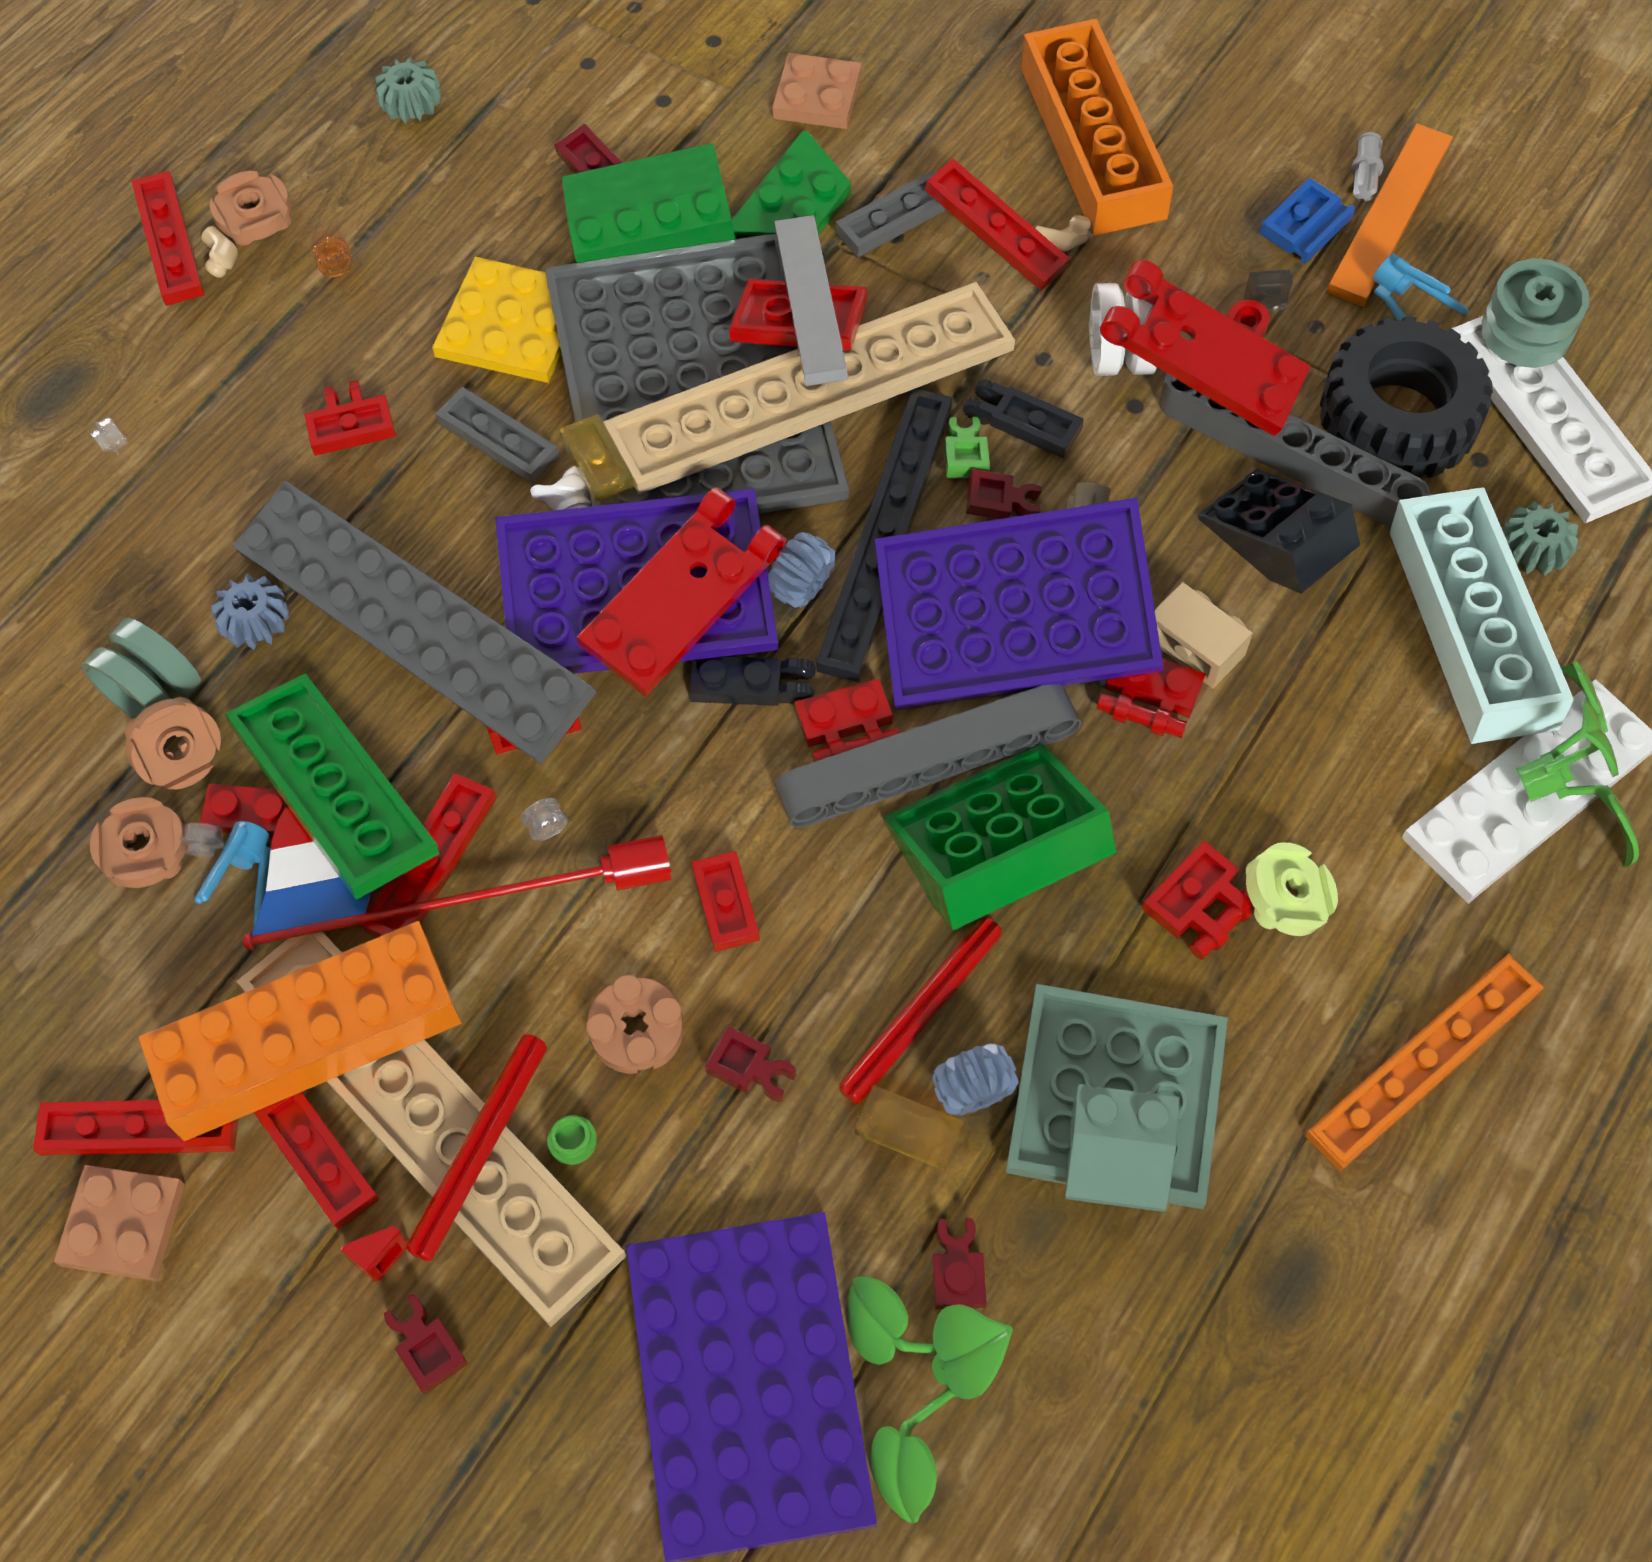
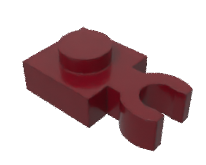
(995, 496)
(743, 1061)
(958, 1274)
(429, 1350)

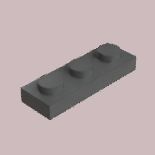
(888, 216)
(497, 435)

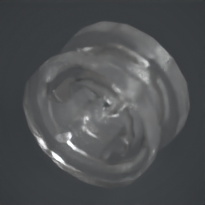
(544, 819)

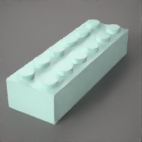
(1480, 616)

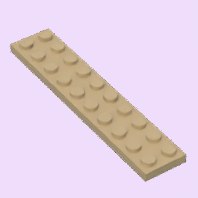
(774, 403)
(422, 1116)

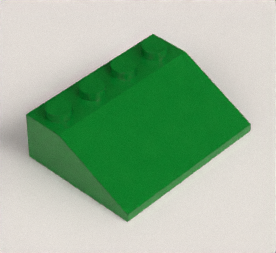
(648, 205)
(1001, 835)

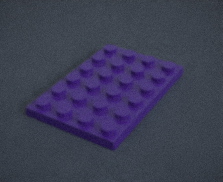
(574, 561)
(1018, 604)
(748, 1388)

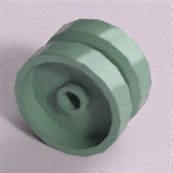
(1534, 312)
(139, 669)

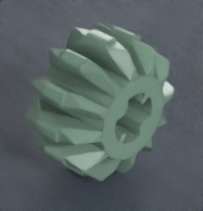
(407, 90)
(1541, 538)

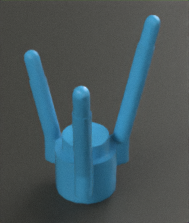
(1397, 277)
(242, 849)

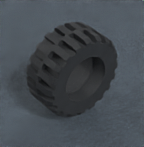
(1415, 358)

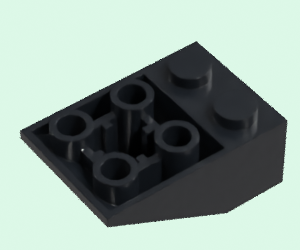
(1284, 528)

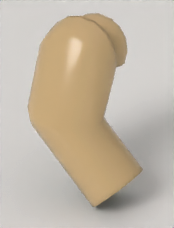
(1069, 237)
(222, 252)

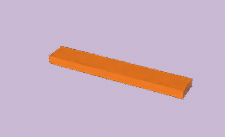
(1389, 214)
(1423, 1062)

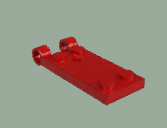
(1219, 361)
(667, 608)

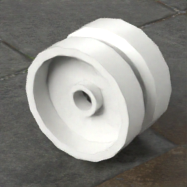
(1107, 357)

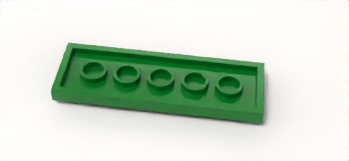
(332, 786)

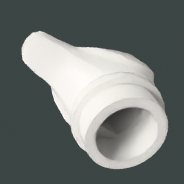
(566, 493)

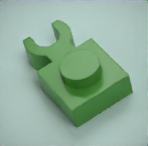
(965, 450)

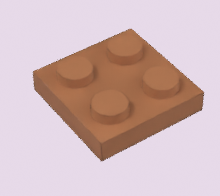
(817, 90)
(119, 1223)

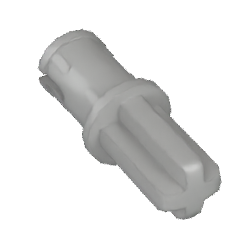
(1367, 166)

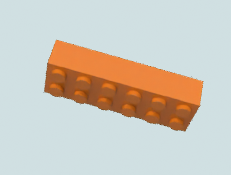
(1096, 127)
(298, 1031)

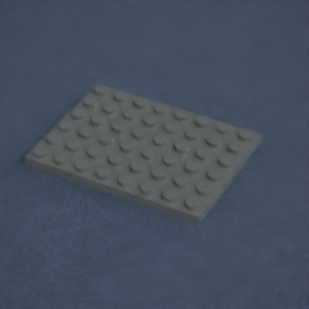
(662, 326)

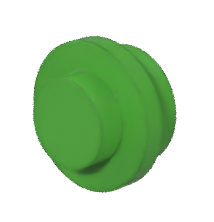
(572, 1139)

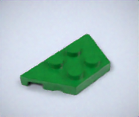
(797, 186)

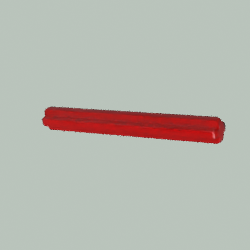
(920, 1010)
(476, 1148)

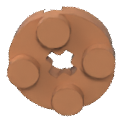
(253, 224)
(158, 723)
(146, 866)
(627, 999)

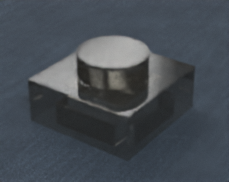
(1269, 288)

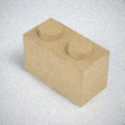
(1200, 634)

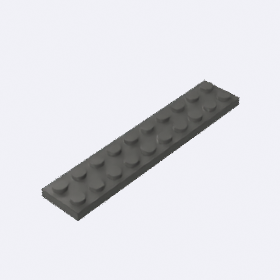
(416, 622)

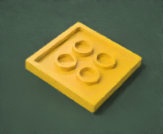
(502, 322)

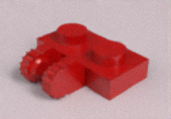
(349, 423)

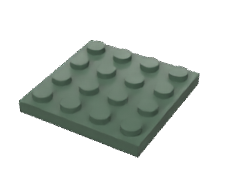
(1122, 1047)

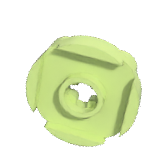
(1275, 904)

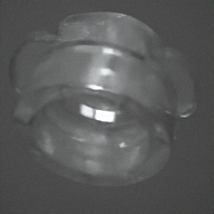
(108, 436)
(202, 839)

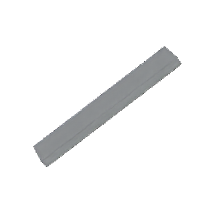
(810, 301)

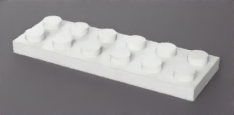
(1565, 431)
(1490, 818)

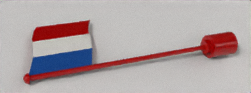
(310, 897)

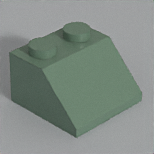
(1121, 1147)

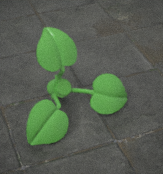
(1552, 769)
(966, 1360)

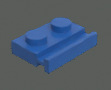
(1306, 220)

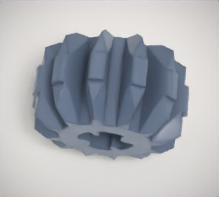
(801, 569)
(250, 611)
(975, 1079)

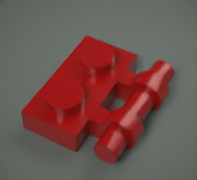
(1169, 690)
(843, 714)
(1191, 890)

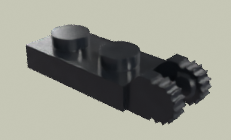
(1024, 417)
(750, 680)

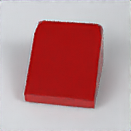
(376, 1252)

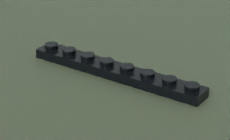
(890, 514)

